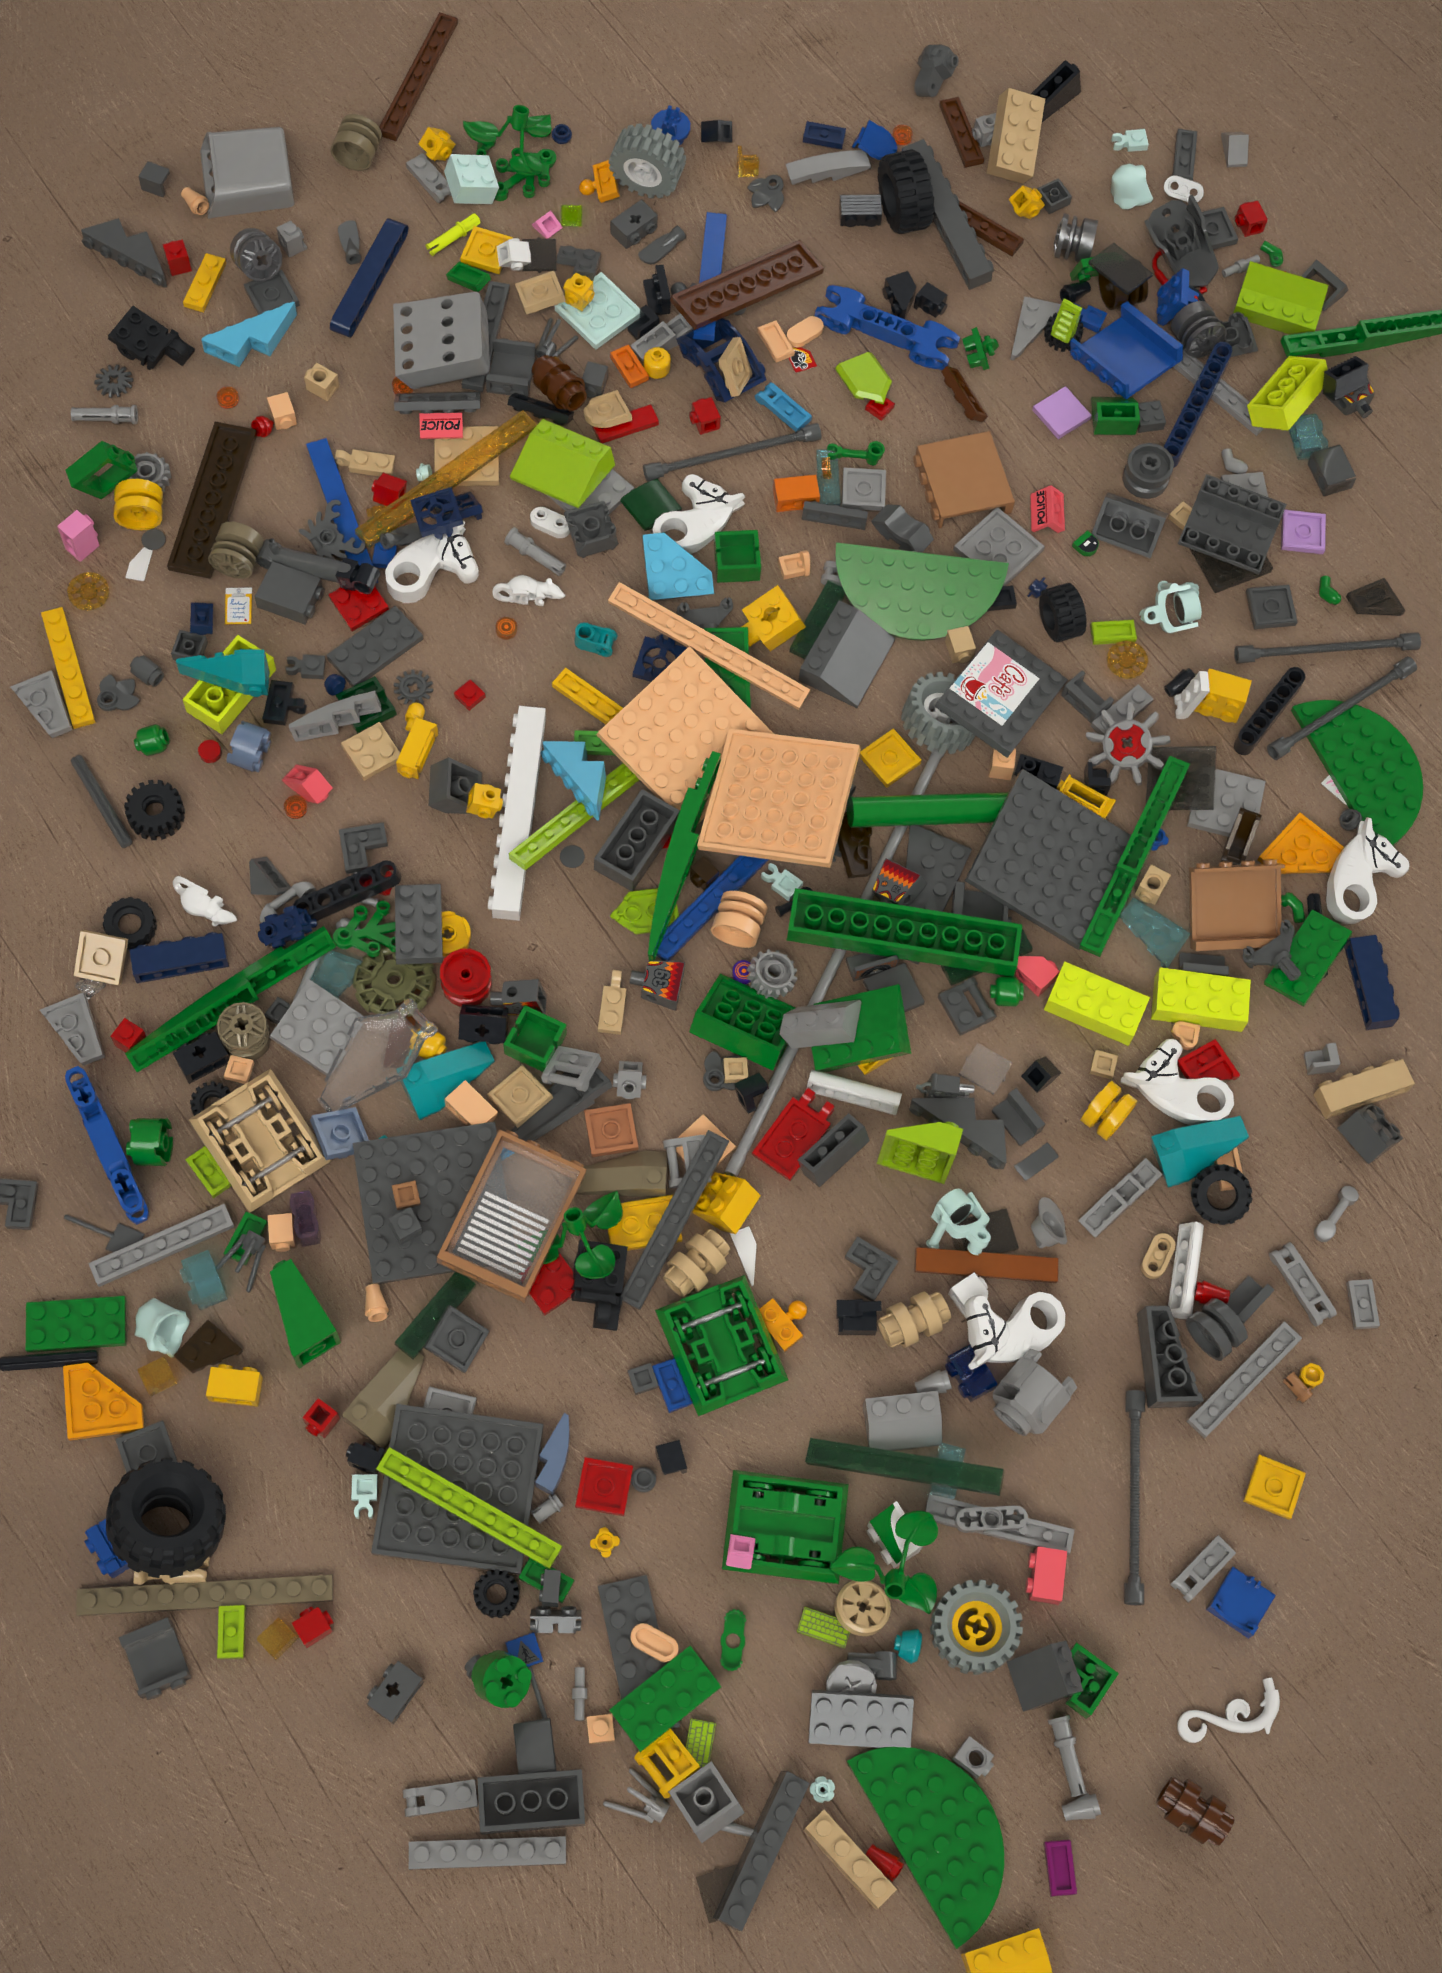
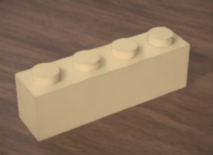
(1363, 1088)
(850, 1859)

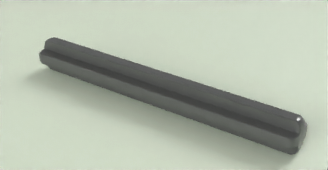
(101, 801)

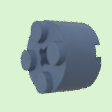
(248, 746)

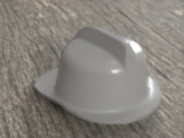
(1048, 1225)

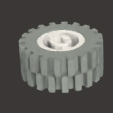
(647, 161)
(934, 726)

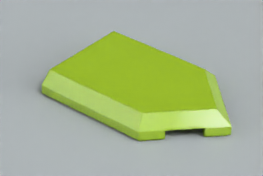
(865, 377)
(637, 911)

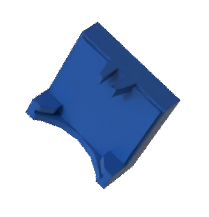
(1241, 1602)

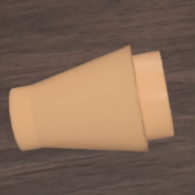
(197, 203)
(375, 1304)

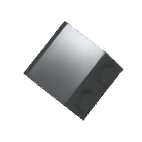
(451, 785)

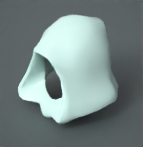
(1130, 186)
(161, 1326)

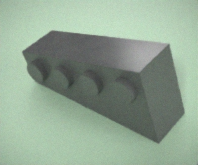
(1165, 1365)

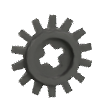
(113, 388)
(410, 680)

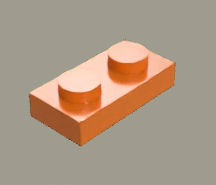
(629, 366)

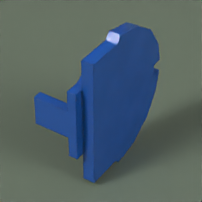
(875, 141)

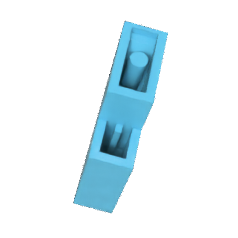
(255, 333)
(581, 776)

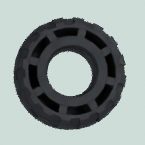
(171, 1486)

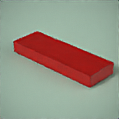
(642, 419)

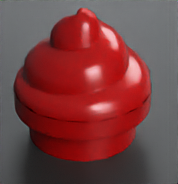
(262, 425)

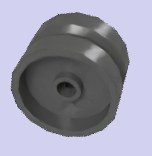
(1148, 470)
(1216, 1329)

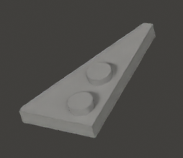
(1032, 322)

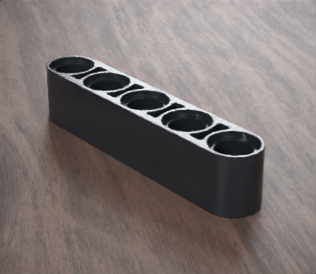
(1263, 717)
(358, 892)

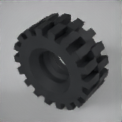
(154, 824)

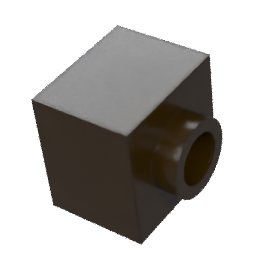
(703, 873)

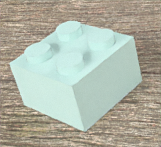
(471, 179)

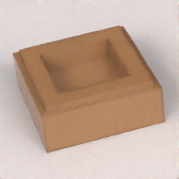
(406, 1195)

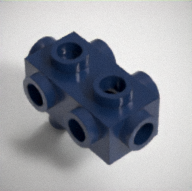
(285, 927)

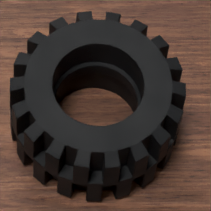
(1062, 612)
(1221, 1215)

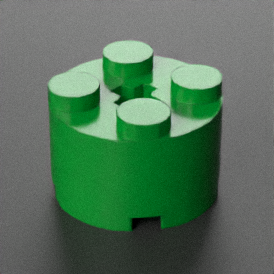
(150, 1141)
(514, 1681)

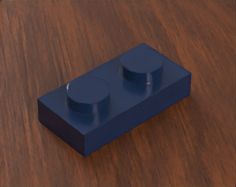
(824, 135)
(201, 618)

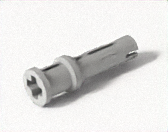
(115, 414)
(527, 547)
(1065, 1742)

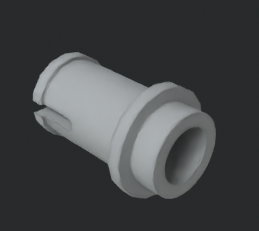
(547, 1508)

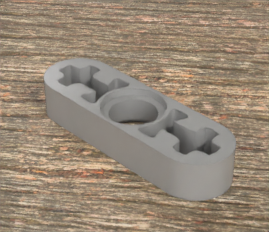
(1009, 1524)

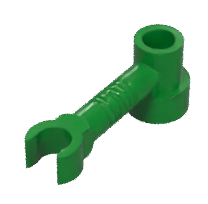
(871, 454)

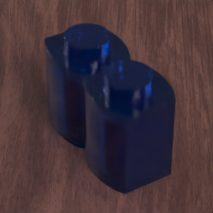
(972, 1382)

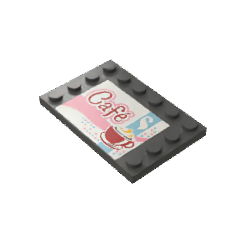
(1001, 693)

